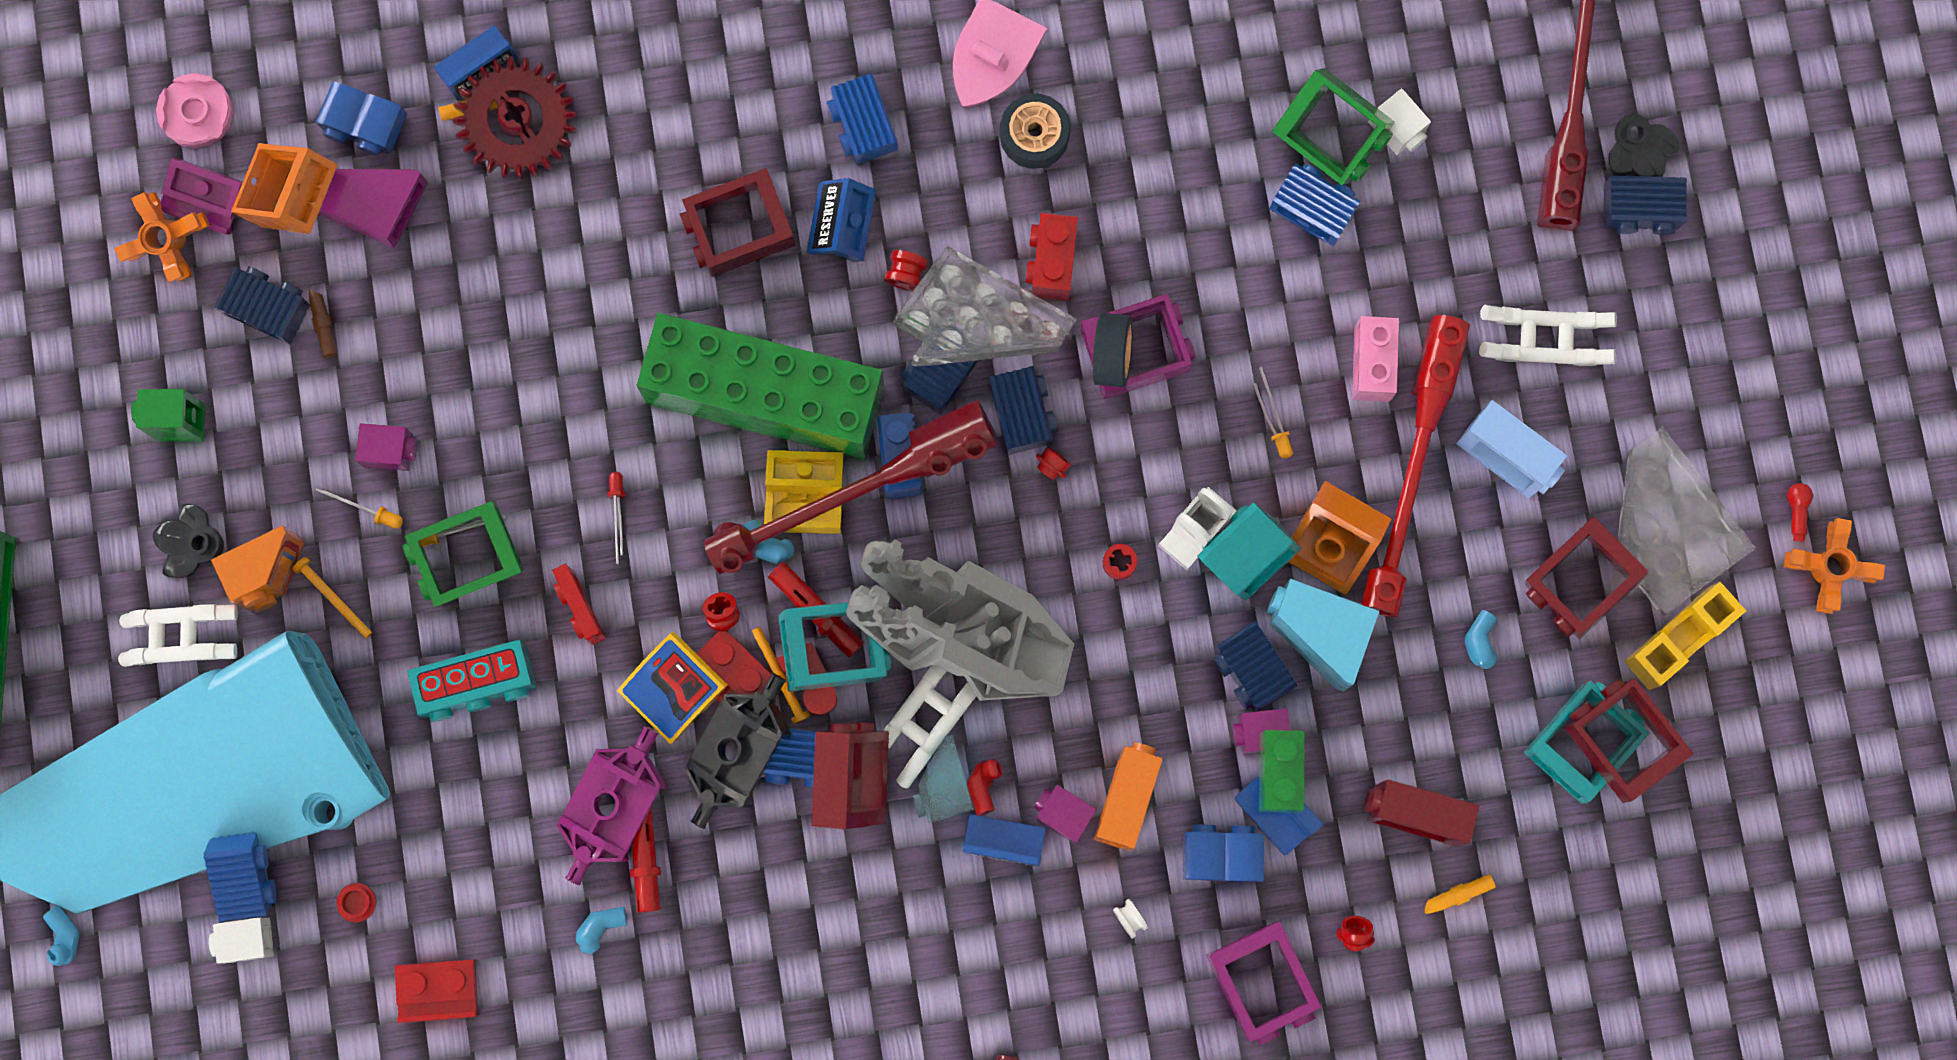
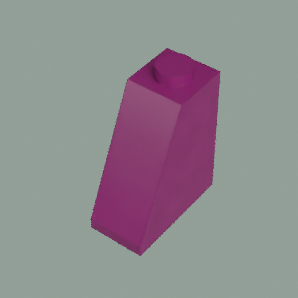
(374, 201)

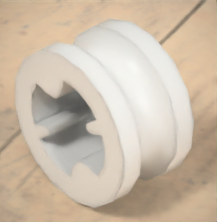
(1130, 918)

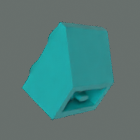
(1249, 550)

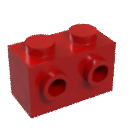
(1054, 256)

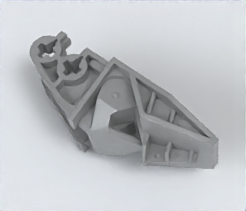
(962, 624)

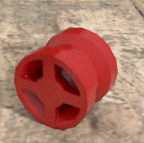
(905, 270)

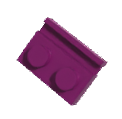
(198, 190)

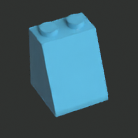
(1323, 629)

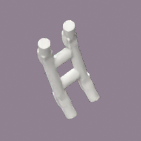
(1564, 320)
(188, 648)
(927, 741)

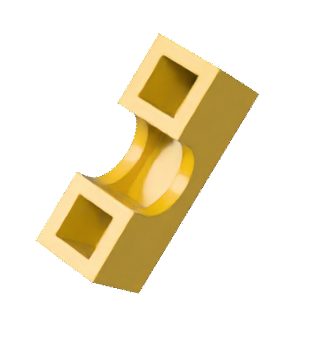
(1683, 635)

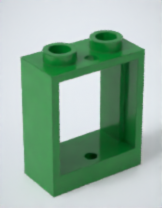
(1302, 106)
(500, 539)

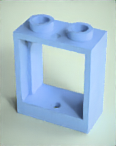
(1513, 450)

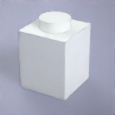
(1409, 122)
(241, 940)

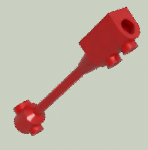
(1434, 389)

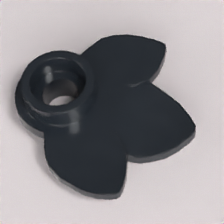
(1644, 154)
(183, 542)

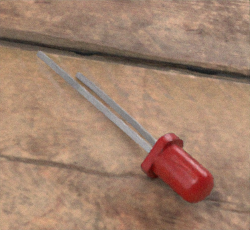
(616, 492)

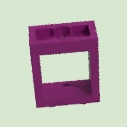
(1171, 319)
(1268, 1030)

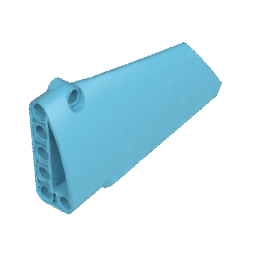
(215, 758)

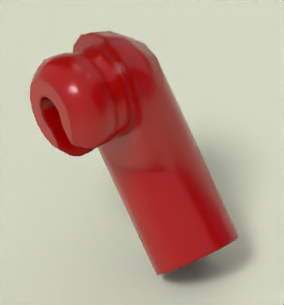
(979, 784)

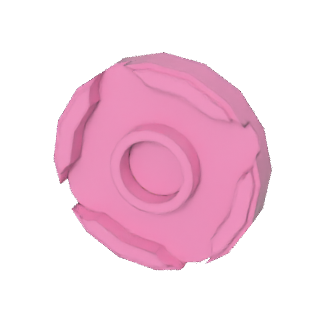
(195, 111)

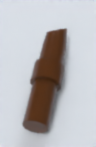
(322, 324)

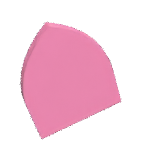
(993, 52)

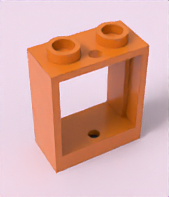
(301, 193)
(1128, 797)

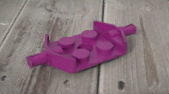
(632, 783)

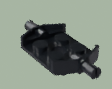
(757, 730)

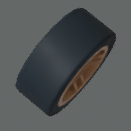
(1025, 115)
(1112, 350)

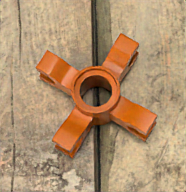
(147, 242)
(1831, 584)

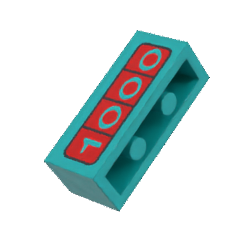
(472, 680)

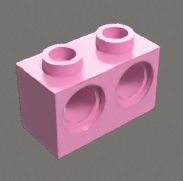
(1375, 359)

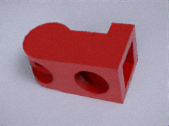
(817, 701)

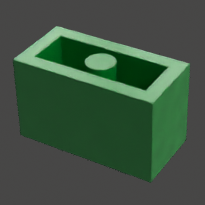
(169, 414)
(1281, 771)

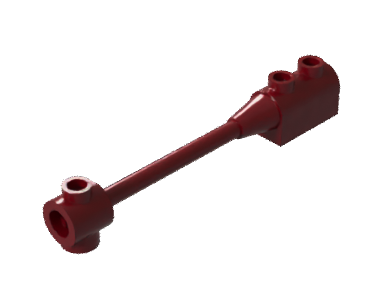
(1568, 157)
(932, 452)

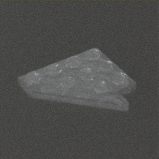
(977, 315)
(1674, 524)

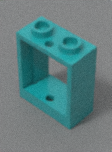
(796, 659)
(1559, 769)

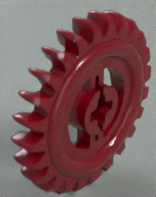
(495, 87)

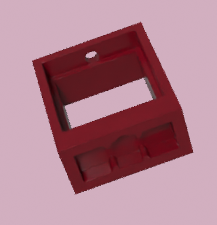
(747, 253)
(1612, 551)
(1676, 748)
(850, 776)
(1421, 812)

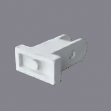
(1196, 527)

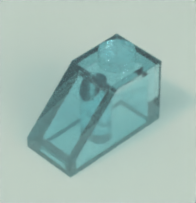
(943, 786)

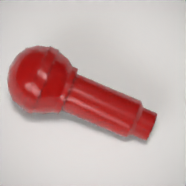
(1799, 498)

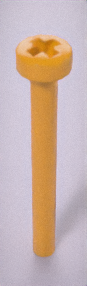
(302, 566)
(775, 667)

